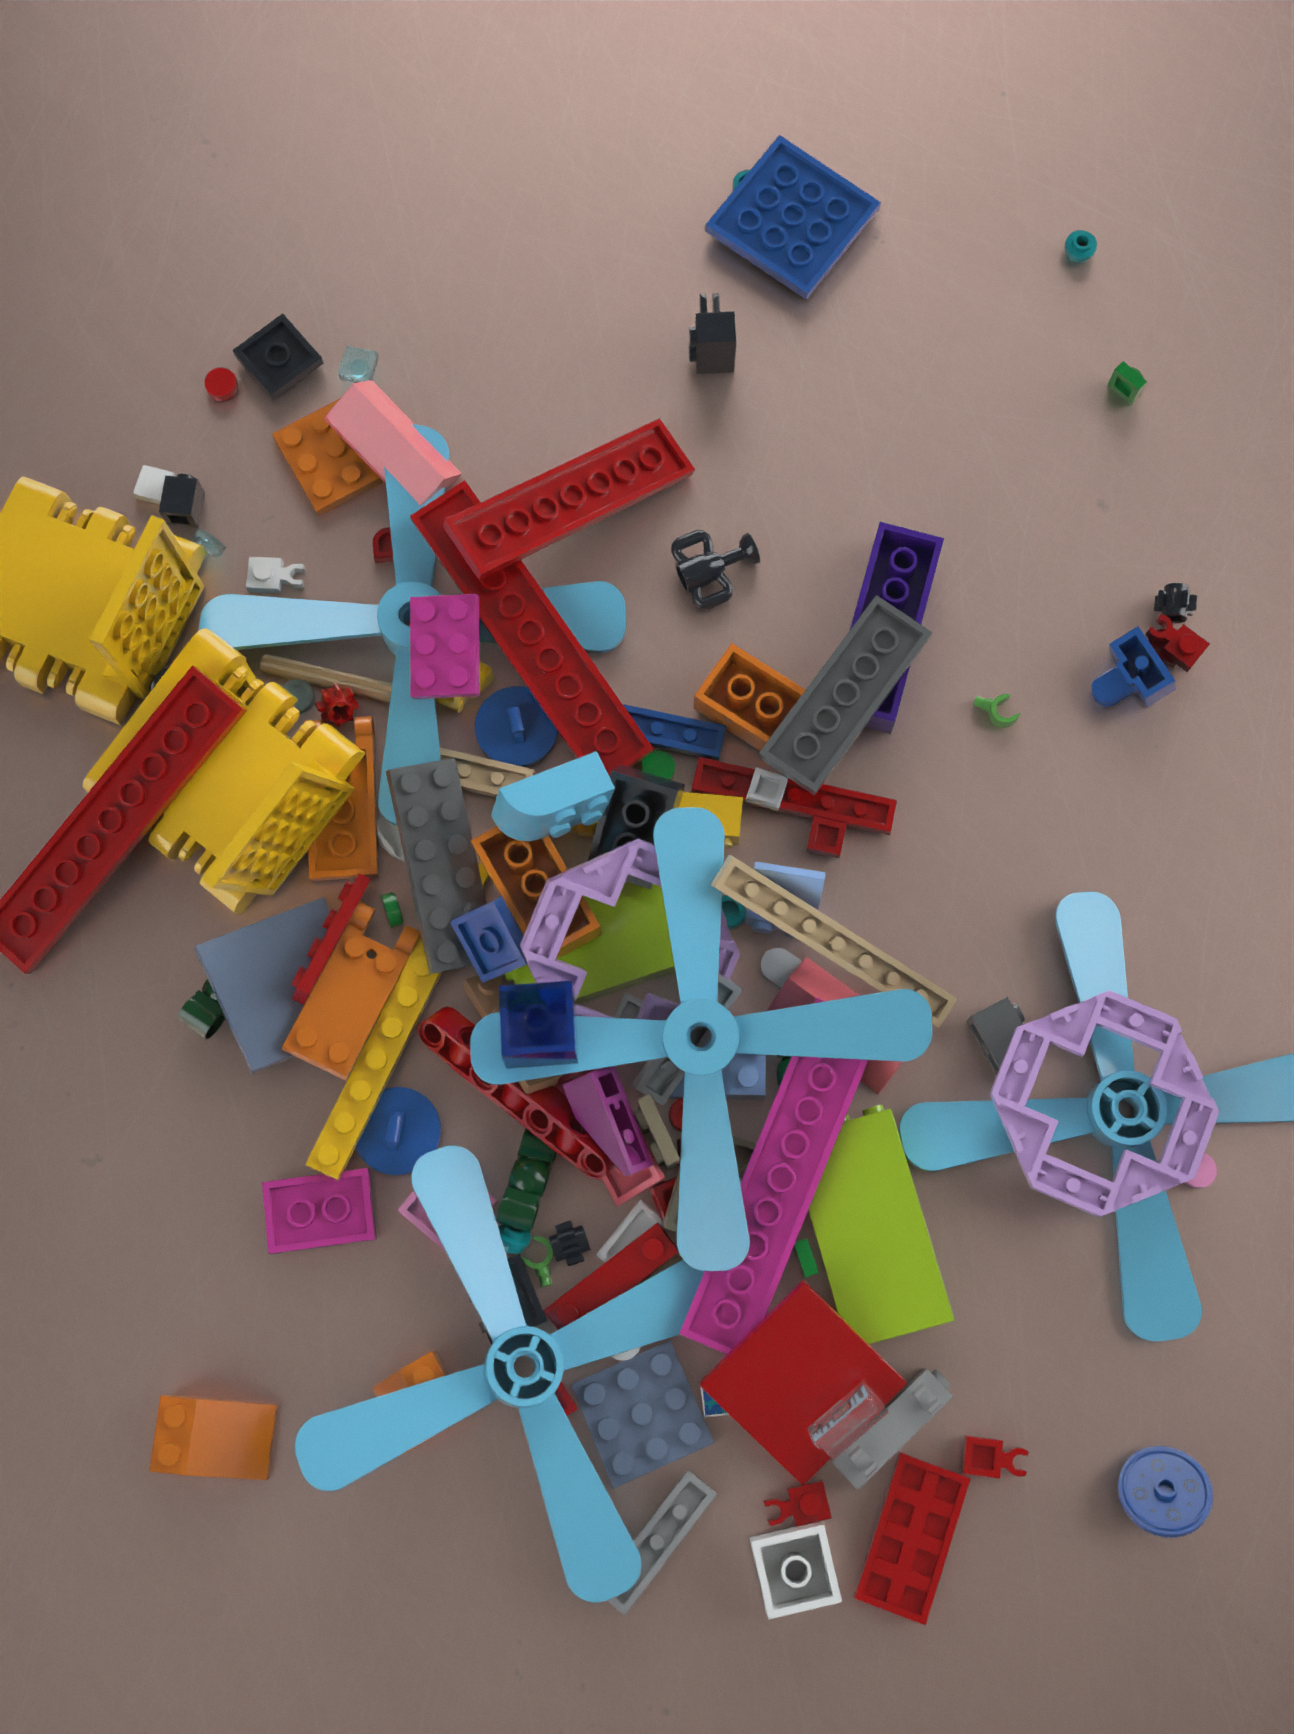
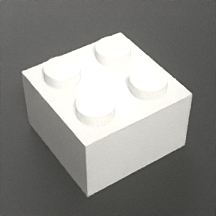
(795, 1570)

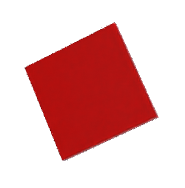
(793, 1373)

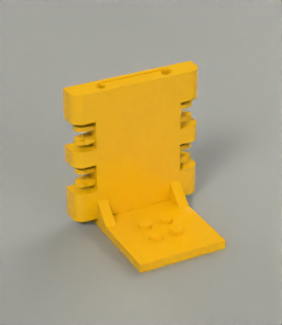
(89, 599)
(260, 790)

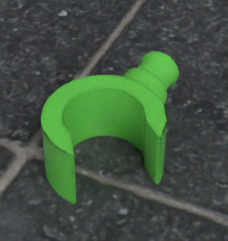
(990, 706)
(542, 1269)

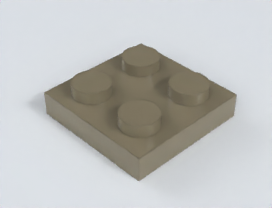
(650, 1121)

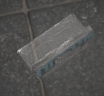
(847, 1420)

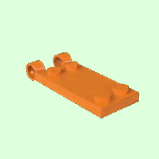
(350, 838)
(348, 996)

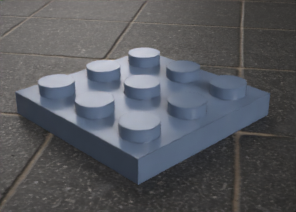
(642, 1414)

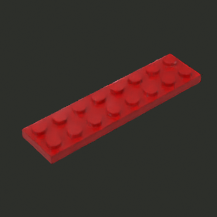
(568, 498)

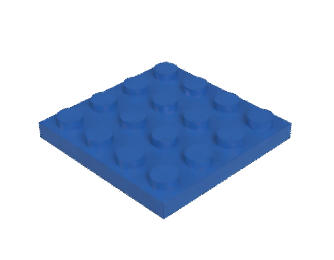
(792, 217)

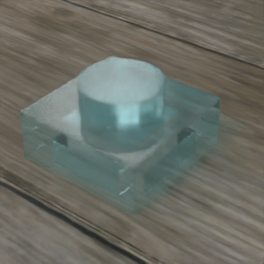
(358, 364)

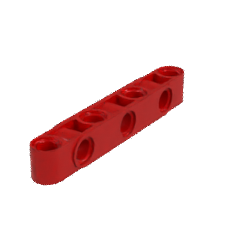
(541, 1112)

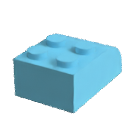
(554, 800)

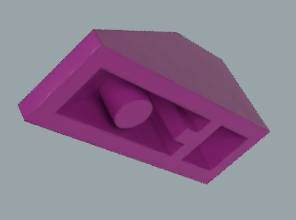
(607, 1117)

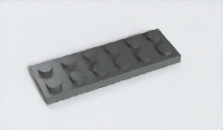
(845, 695)
(437, 855)

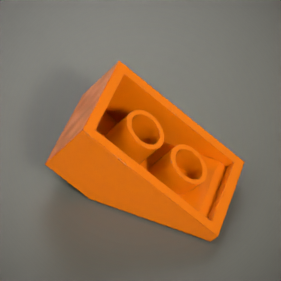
(213, 1437)

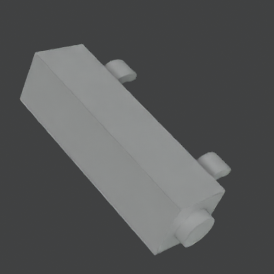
(907, 1415)

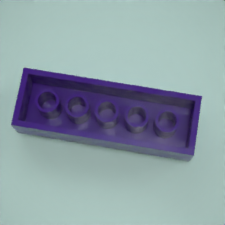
(902, 575)

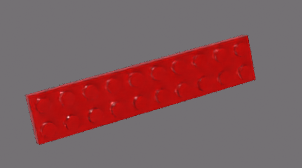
(538, 645)
(114, 817)

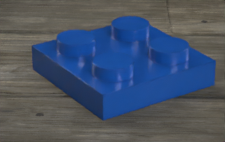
(490, 939)

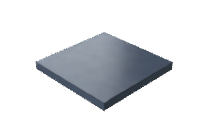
(254, 976)

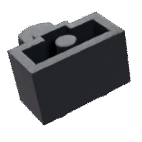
(712, 338)

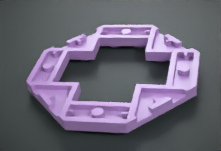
(603, 881)
(1174, 1074)

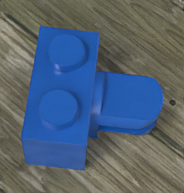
(1136, 670)

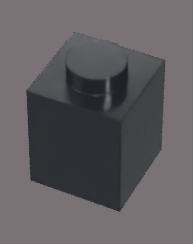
(182, 500)

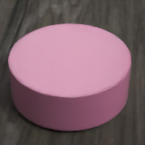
(1205, 1175)

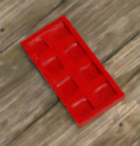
(912, 1538)

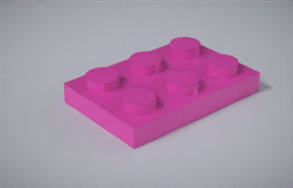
(444, 646)
(318, 1211)

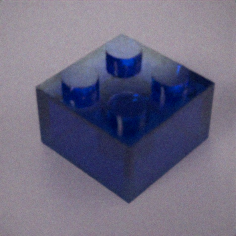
(538, 1024)

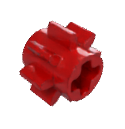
(337, 705)

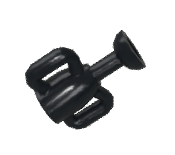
(709, 566)

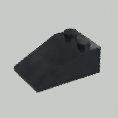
(633, 811)

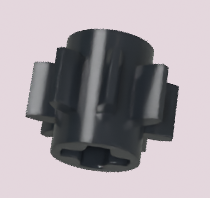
(1176, 602)
(569, 1243)

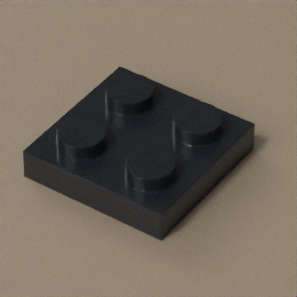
(278, 356)

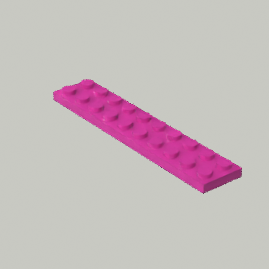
(776, 1196)

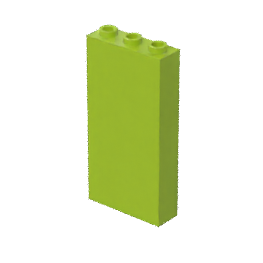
(629, 951)
(876, 1234)

